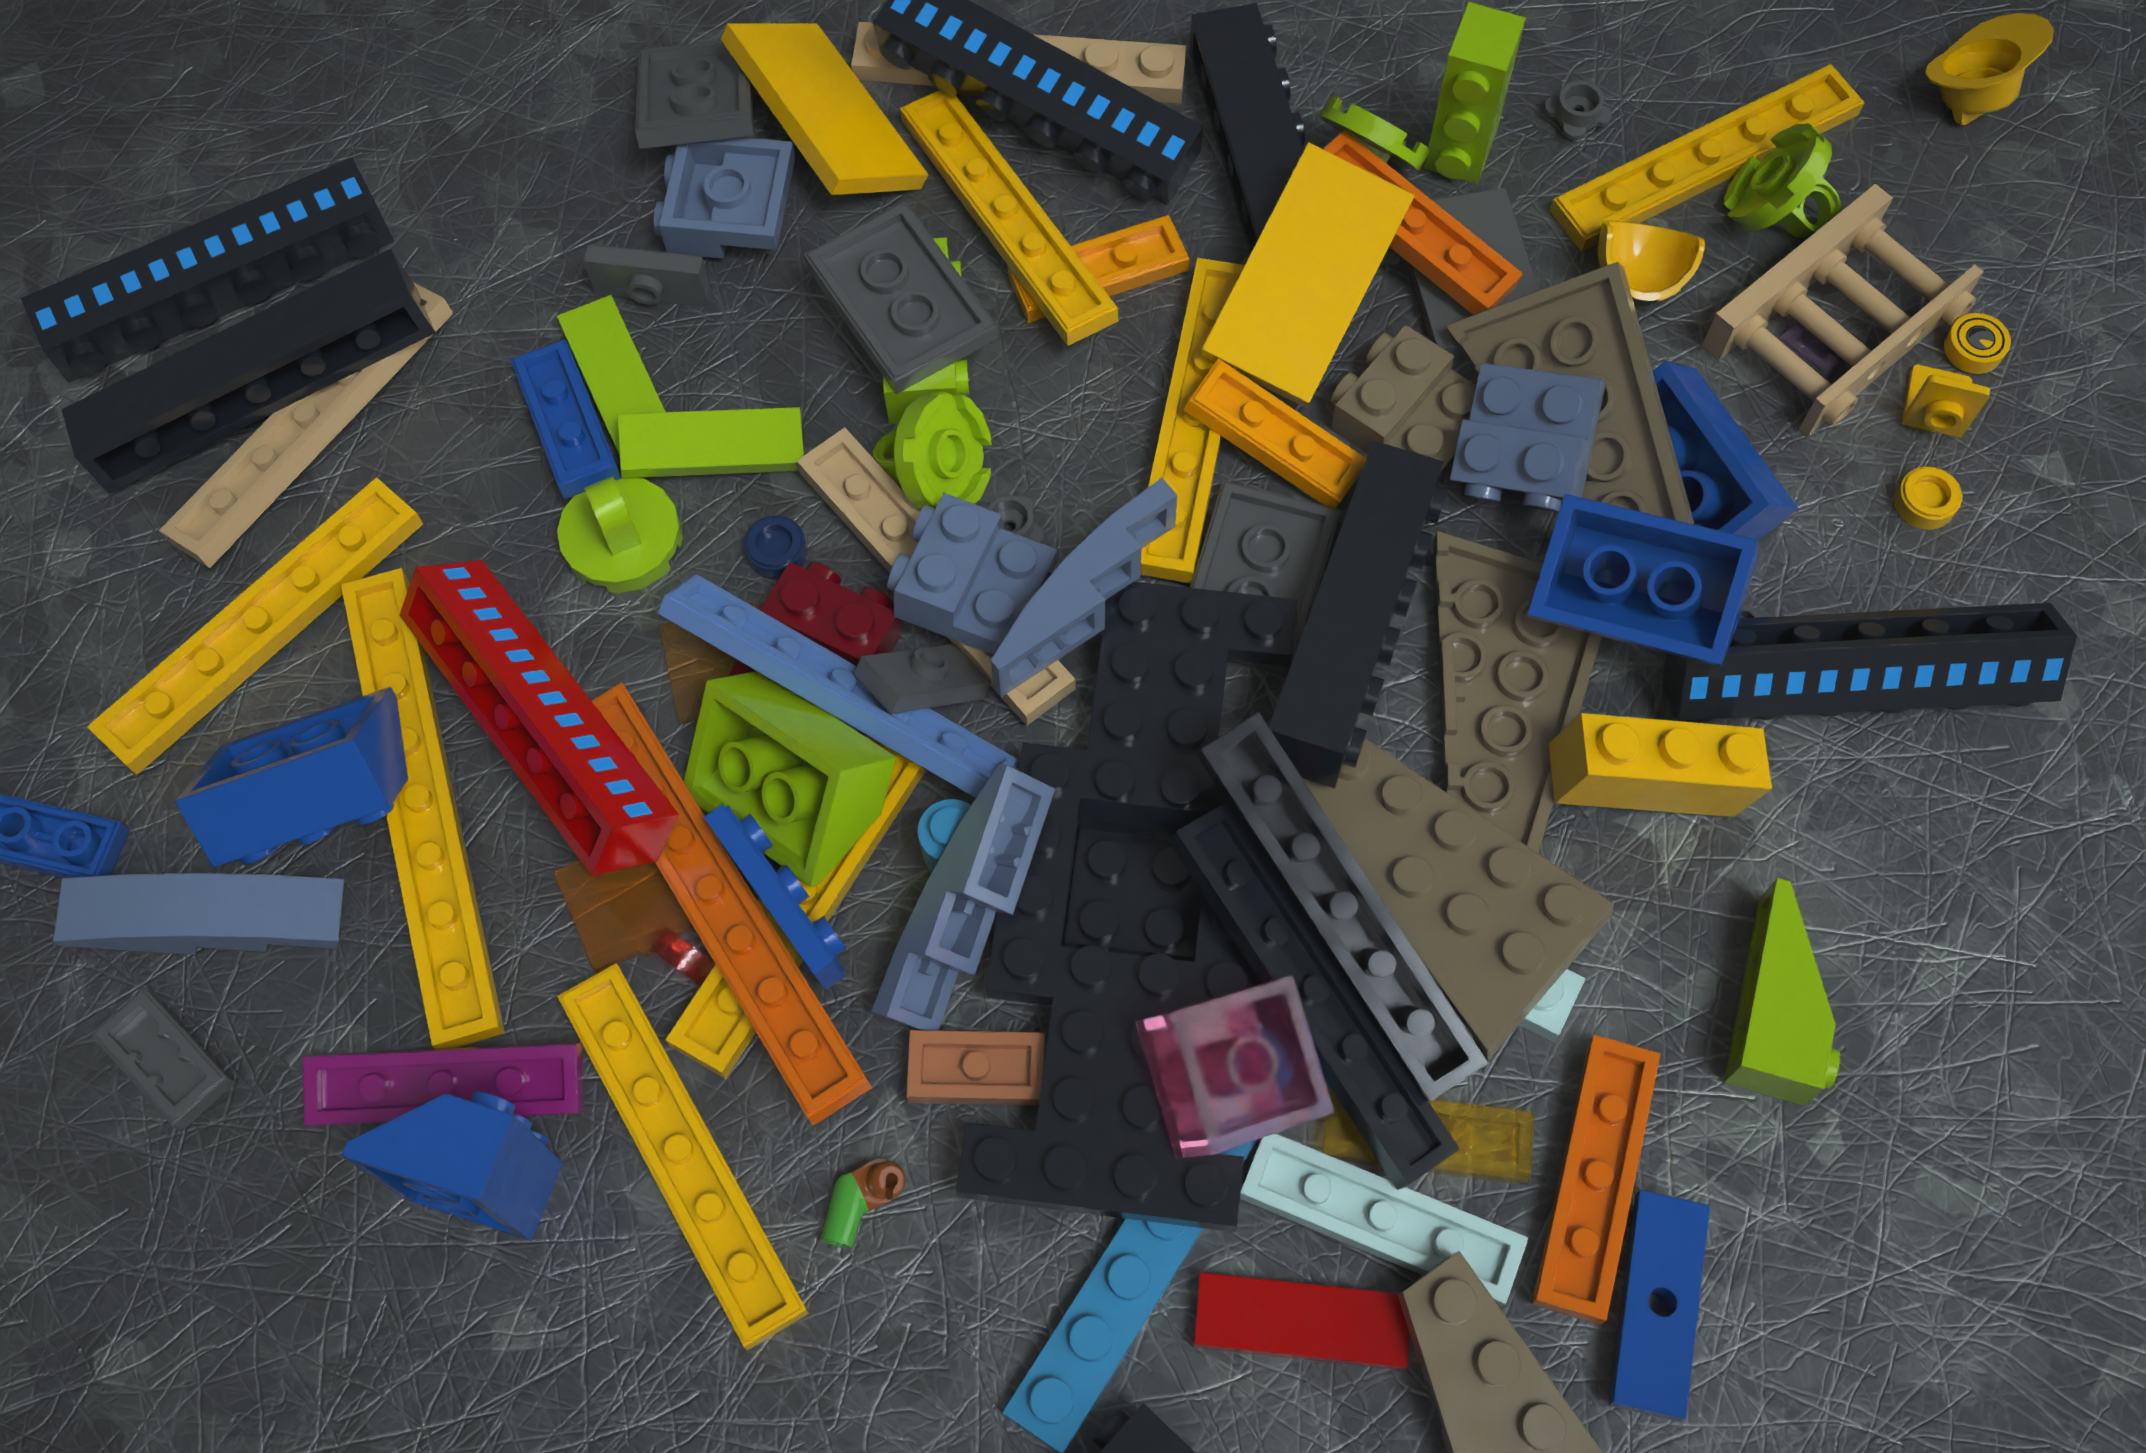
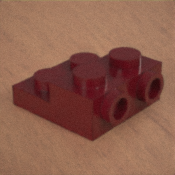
(831, 615)

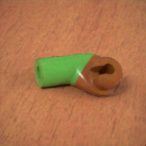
(857, 1194)

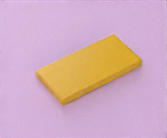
(824, 108)
(1307, 274)

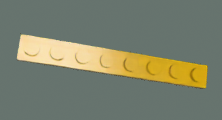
(426, 824)

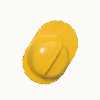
(1988, 64)

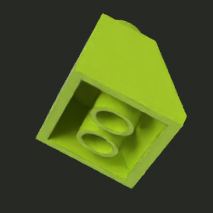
(791, 767)

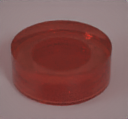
(683, 956)

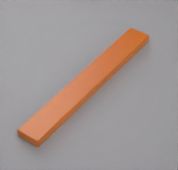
(741, 935)

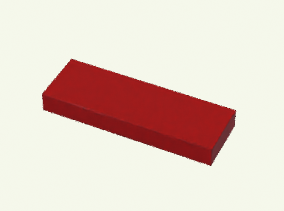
(1301, 1321)

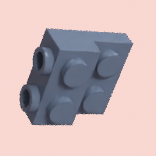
(724, 195)
(1528, 436)
(967, 574)

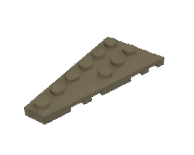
(1593, 332)
(1502, 684)
(1467, 895)
(1482, 1372)

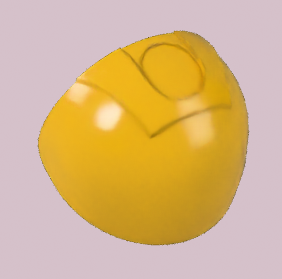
(1653, 257)

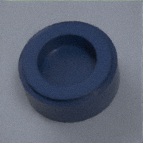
(773, 545)

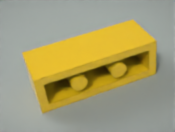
(1659, 765)

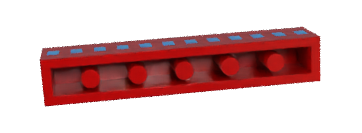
(538, 717)

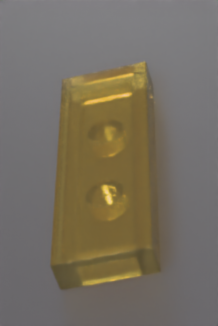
(1491, 1141)

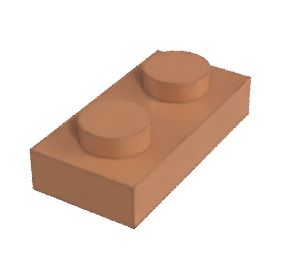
(975, 1067)

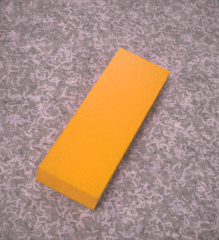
(1123, 260)
(1275, 434)

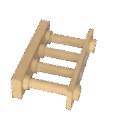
(1823, 260)

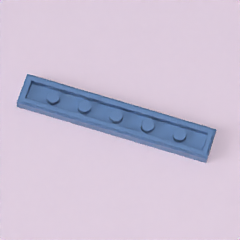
(830, 683)

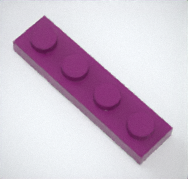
(391, 1083)

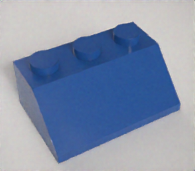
(1719, 467)
(1644, 579)
(298, 780)
(464, 1161)

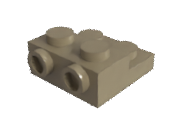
(1405, 399)

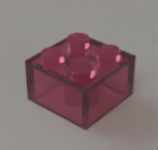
(1234, 1068)

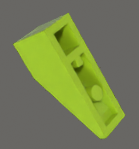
(1783, 1011)

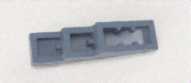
(1073, 598)
(970, 883)
(198, 910)

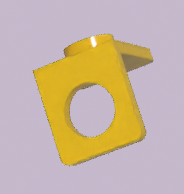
(1942, 401)

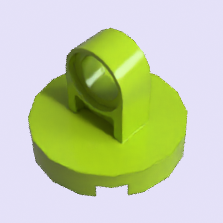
(1374, 133)
(1781, 181)
(937, 450)
(619, 534)

